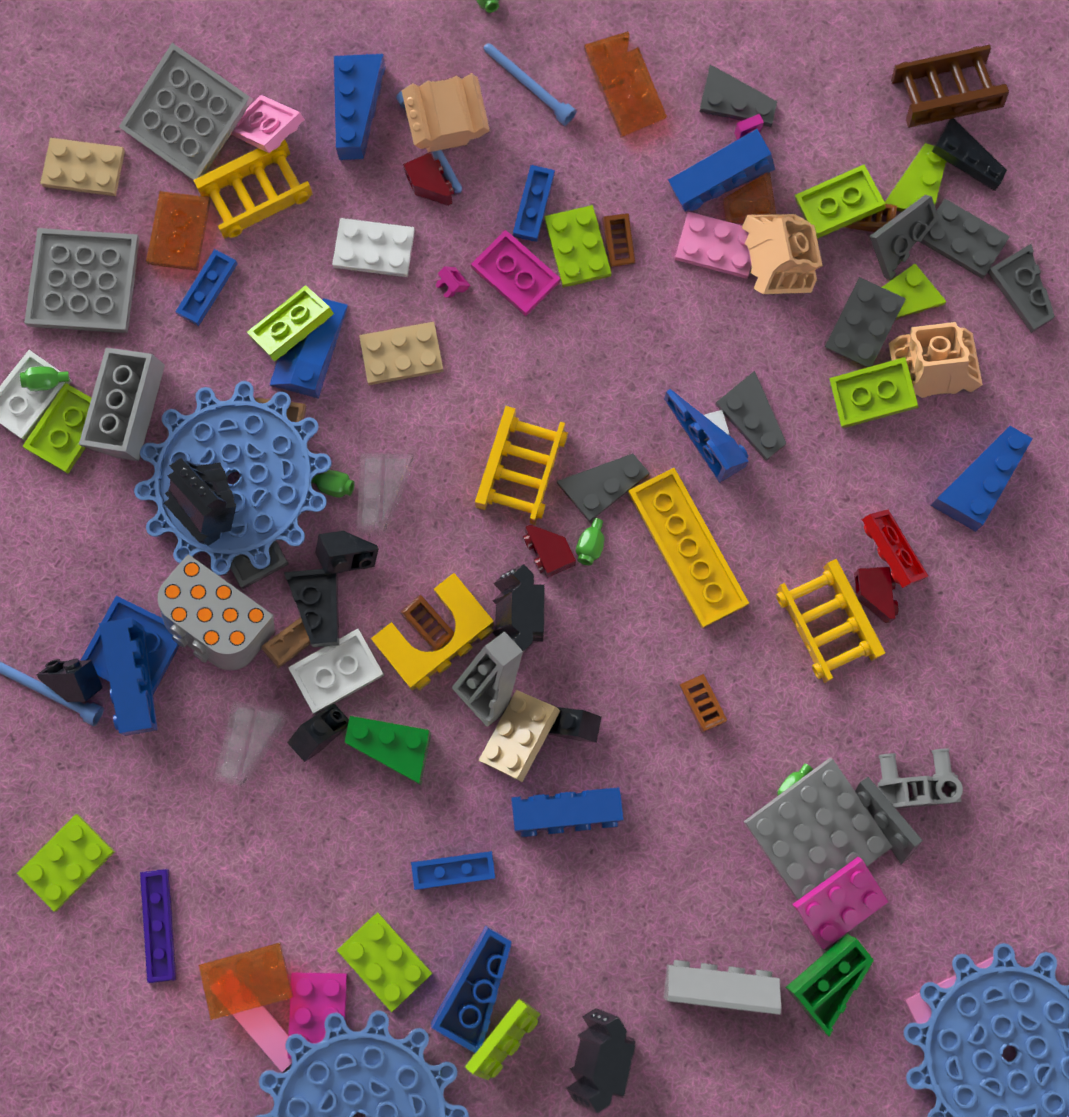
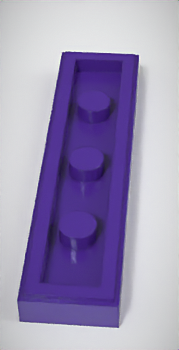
(158, 926)

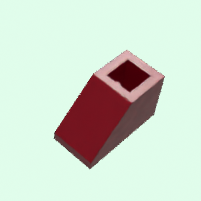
(427, 179)
(551, 550)
(875, 591)

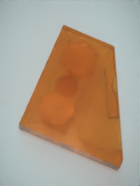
(606, 49)
(751, 199)

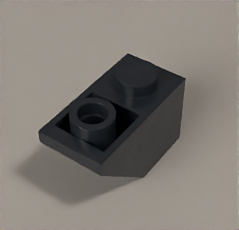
(344, 552)
(71, 679)
(576, 725)
(318, 732)

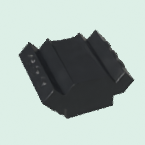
(201, 499)
(520, 607)
(601, 1061)

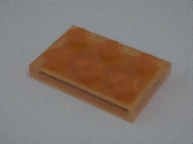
(629, 92)
(178, 231)
(245, 981)

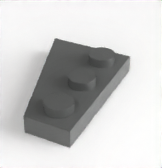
(1021, 285)

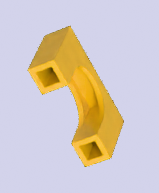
(416, 665)

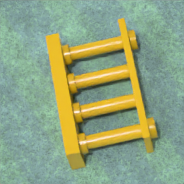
(232, 175)
(503, 447)
(844, 599)

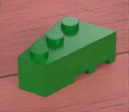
(391, 744)
(830, 982)

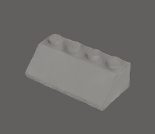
(122, 403)
(722, 988)

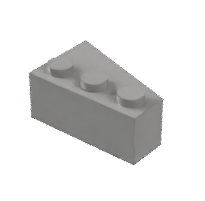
(490, 679)

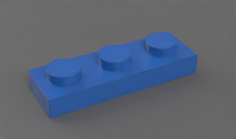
(533, 203)
(206, 287)
(453, 870)

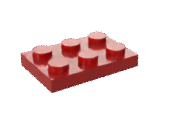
(894, 548)

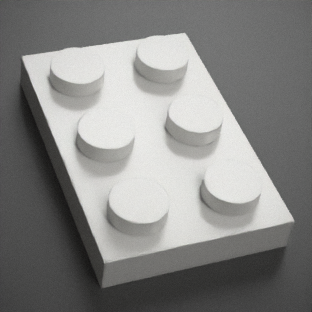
(373, 247)
(21, 407)
(336, 671)

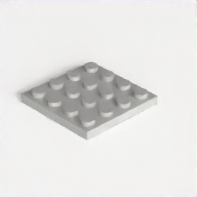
(185, 112)
(82, 280)
(816, 829)

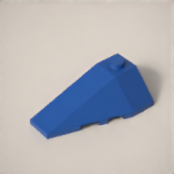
(307, 362)
(720, 451)

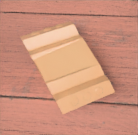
(445, 112)
(782, 253)
(939, 359)

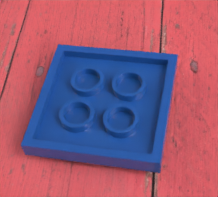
(159, 640)

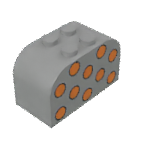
(213, 616)

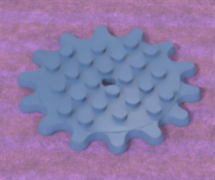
(265, 452)
(976, 1023)
(360, 1074)

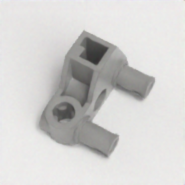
(925, 788)

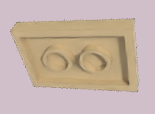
(82, 166)
(401, 353)
(519, 735)

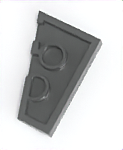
(734, 99)
(901, 233)
(752, 416)
(603, 485)
(893, 825)

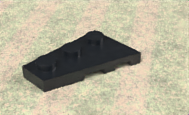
(967, 154)
(317, 604)

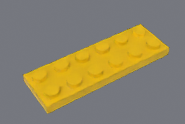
(688, 548)

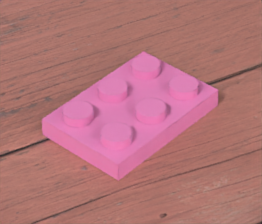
(267, 124)
(714, 245)

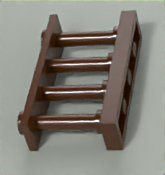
(953, 106)

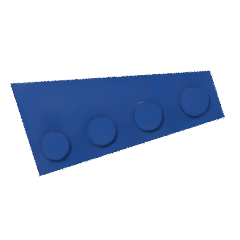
(356, 94)
(723, 171)
(981, 484)
(129, 676)
(567, 810)
(471, 998)

